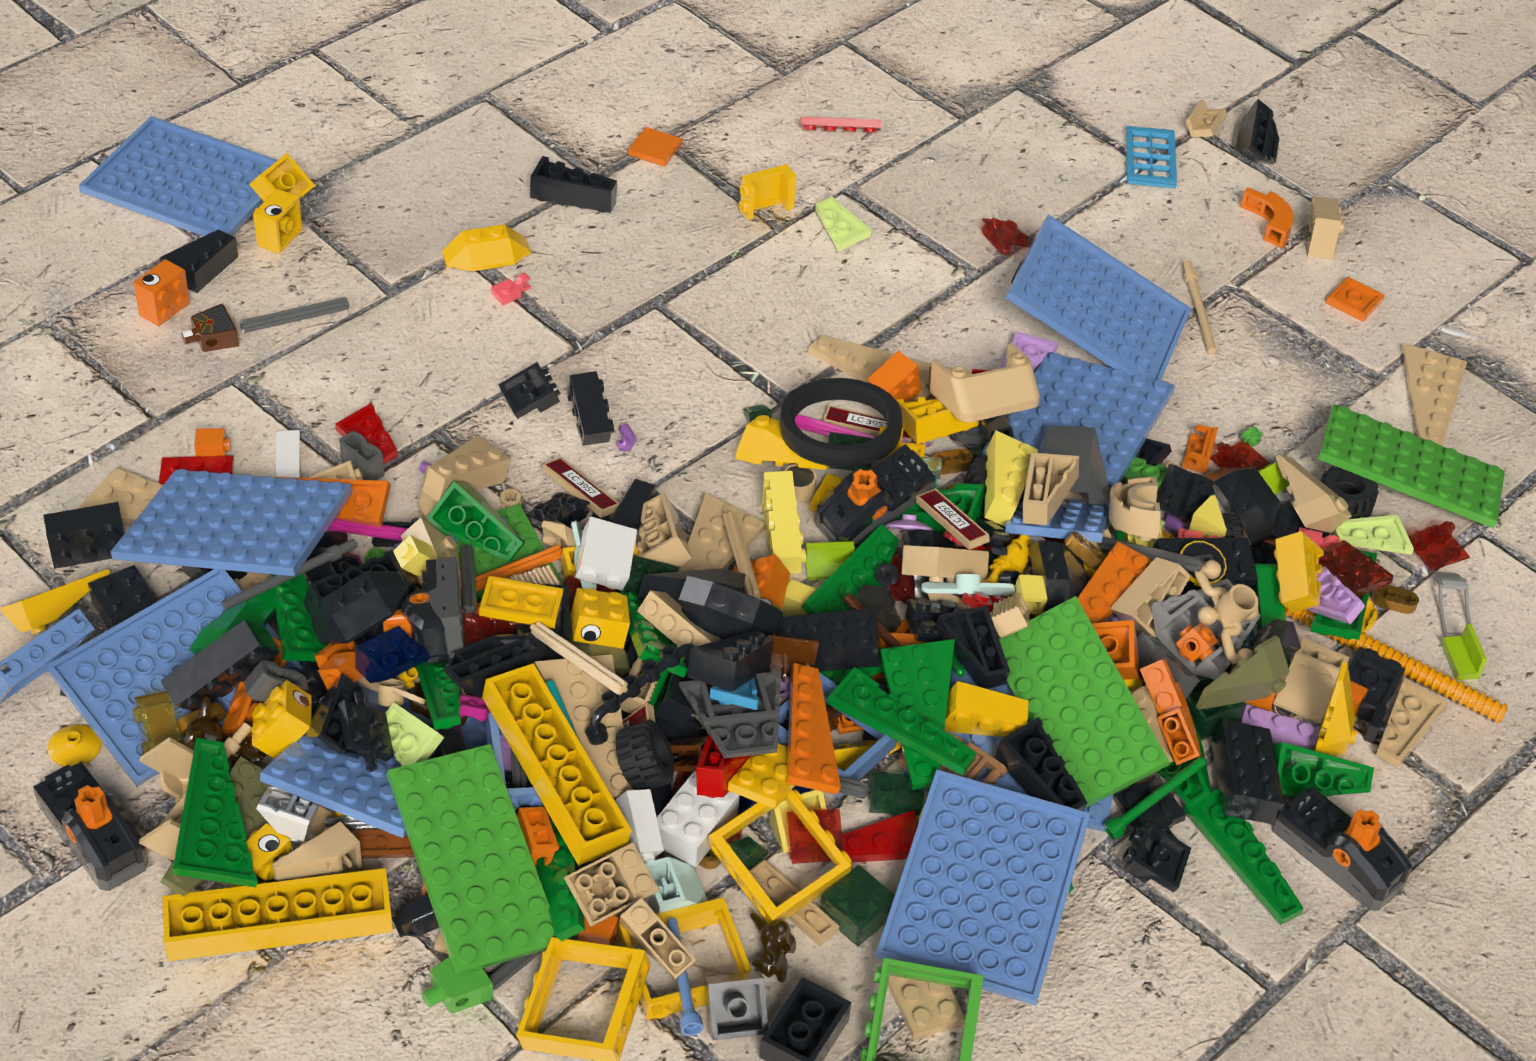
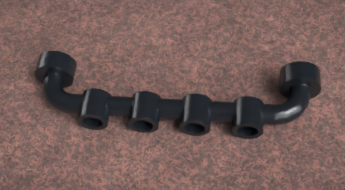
(597, 731)

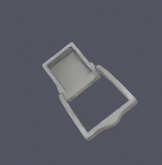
(1451, 581)

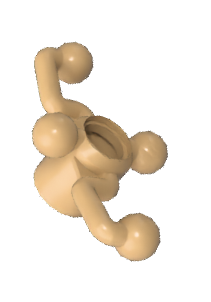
(1230, 609)

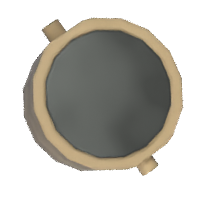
(804, 482)

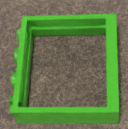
(927, 974)

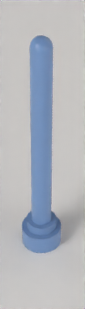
(690, 1020)

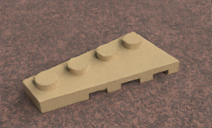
(1409, 721)

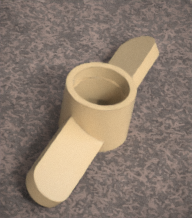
(390, 691)

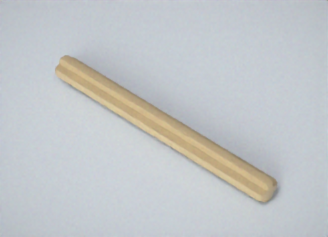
(741, 554)
(579, 658)

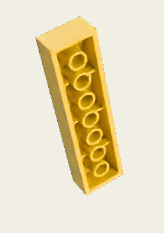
(556, 764)
(276, 914)

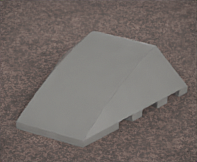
(1181, 611)

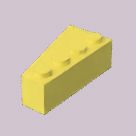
(1006, 476)
(782, 520)

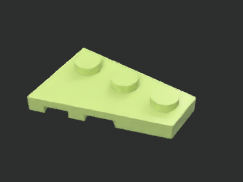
(841, 224)
(1376, 533)
(410, 737)

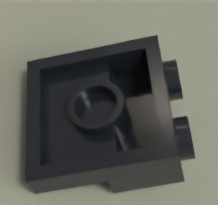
(530, 390)
(1183, 493)
(923, 616)
(1376, 674)
(1156, 856)

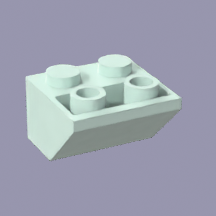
(676, 884)

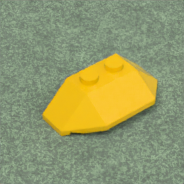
(486, 248)

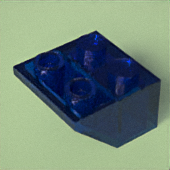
(388, 655)

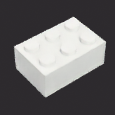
(691, 819)

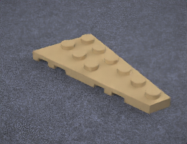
(862, 360)
(1432, 389)
(126, 488)
(709, 538)
(581, 698)

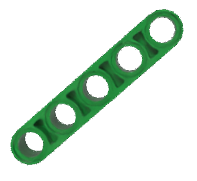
(1267, 593)

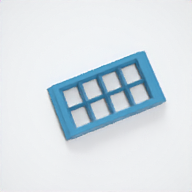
(1151, 180)

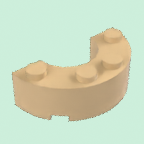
(1135, 508)

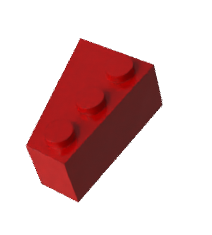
(715, 771)

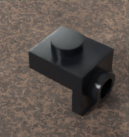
(1286, 521)
(1373, 713)

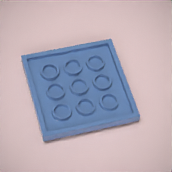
(1071, 516)

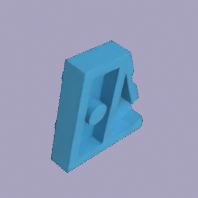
(743, 696)

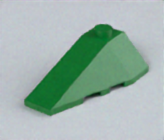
(966, 497)
(474, 521)
(255, 610)
(1328, 774)
(1195, 787)

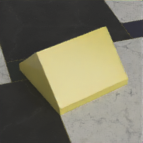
(1209, 519)
(778, 817)

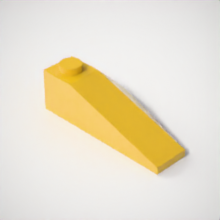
(1339, 718)

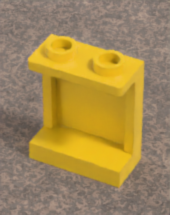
(767, 189)

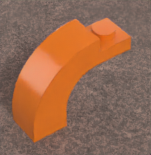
(1274, 210)

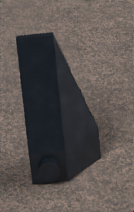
(673, 582)

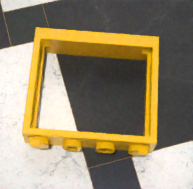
(749, 885)
(688, 919)
(535, 1005)

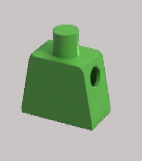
(457, 991)

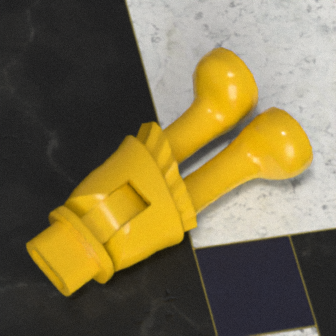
(1015, 560)

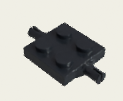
(365, 731)
(1162, 814)

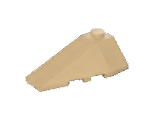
(1315, 502)

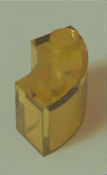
(156, 719)

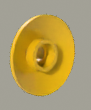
(74, 745)

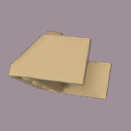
(986, 393)
(173, 764)

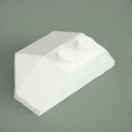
(288, 813)

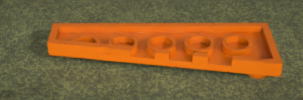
(366, 502)
(1111, 580)
(810, 744)

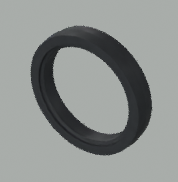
(835, 454)

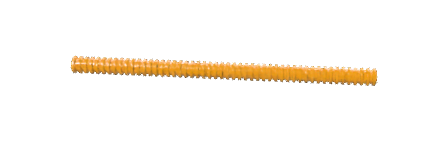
(1415, 669)

